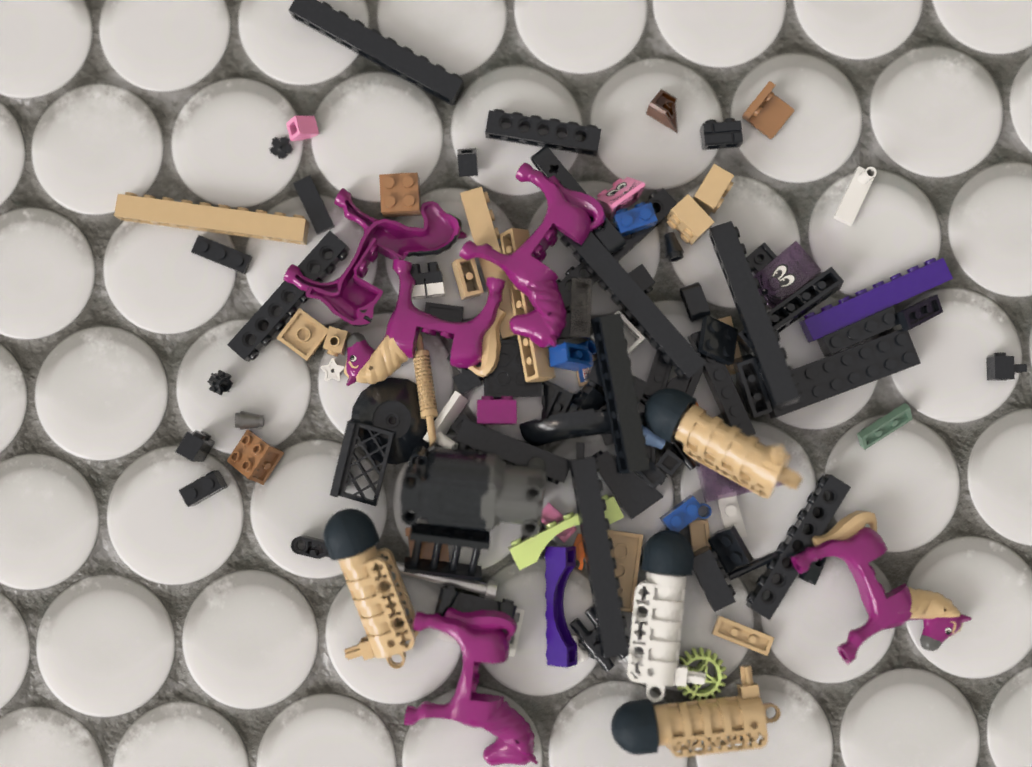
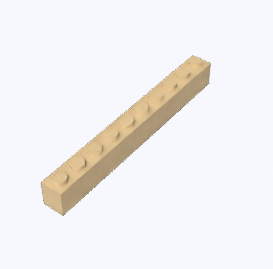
(211, 218)

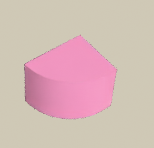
(302, 128)

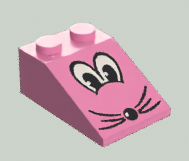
(621, 196)

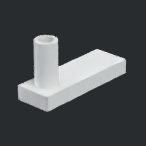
(855, 195)
(446, 419)

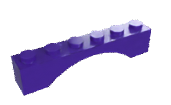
(560, 644)

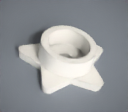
(336, 375)

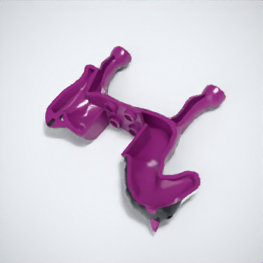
(349, 292)

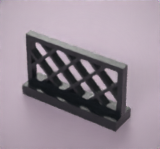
(346, 457)

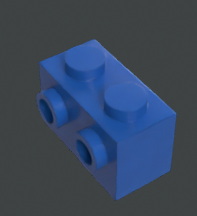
(635, 219)

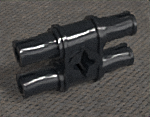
(588, 639)

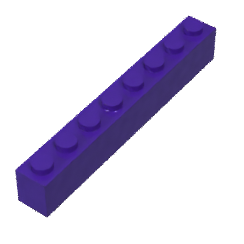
(881, 297)

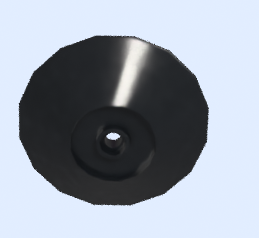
(392, 399)

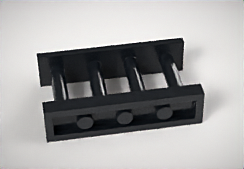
(450, 536)

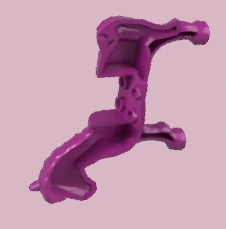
(566, 212)
(480, 642)

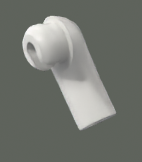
(582, 655)

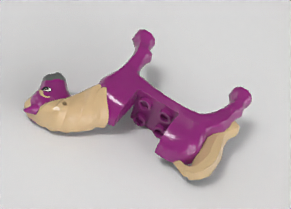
(472, 340)
(858, 547)

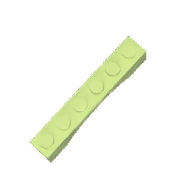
(528, 550)

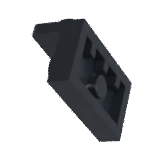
(730, 548)

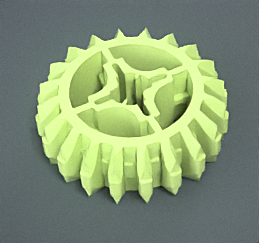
(702, 666)

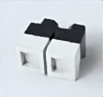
(433, 280)

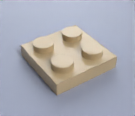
(303, 334)

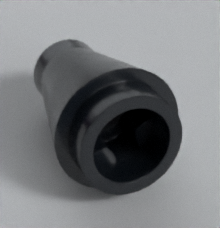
(673, 249)

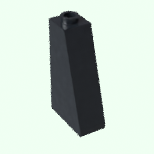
(628, 489)

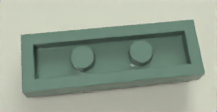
(884, 426)

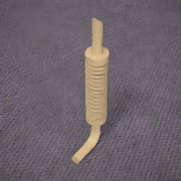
(425, 388)

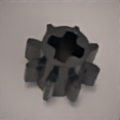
(220, 382)

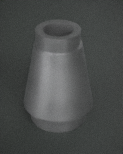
(248, 420)

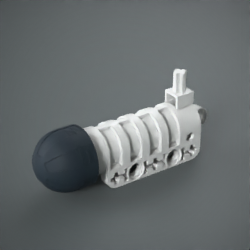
(668, 561)

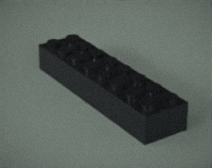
(851, 369)

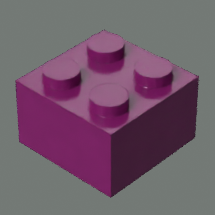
(497, 411)

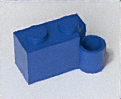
(572, 356)
(684, 514)

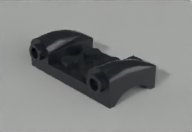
(464, 602)

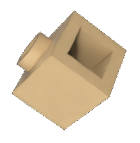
(336, 341)

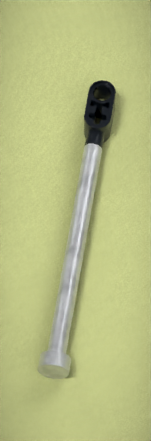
(488, 589)

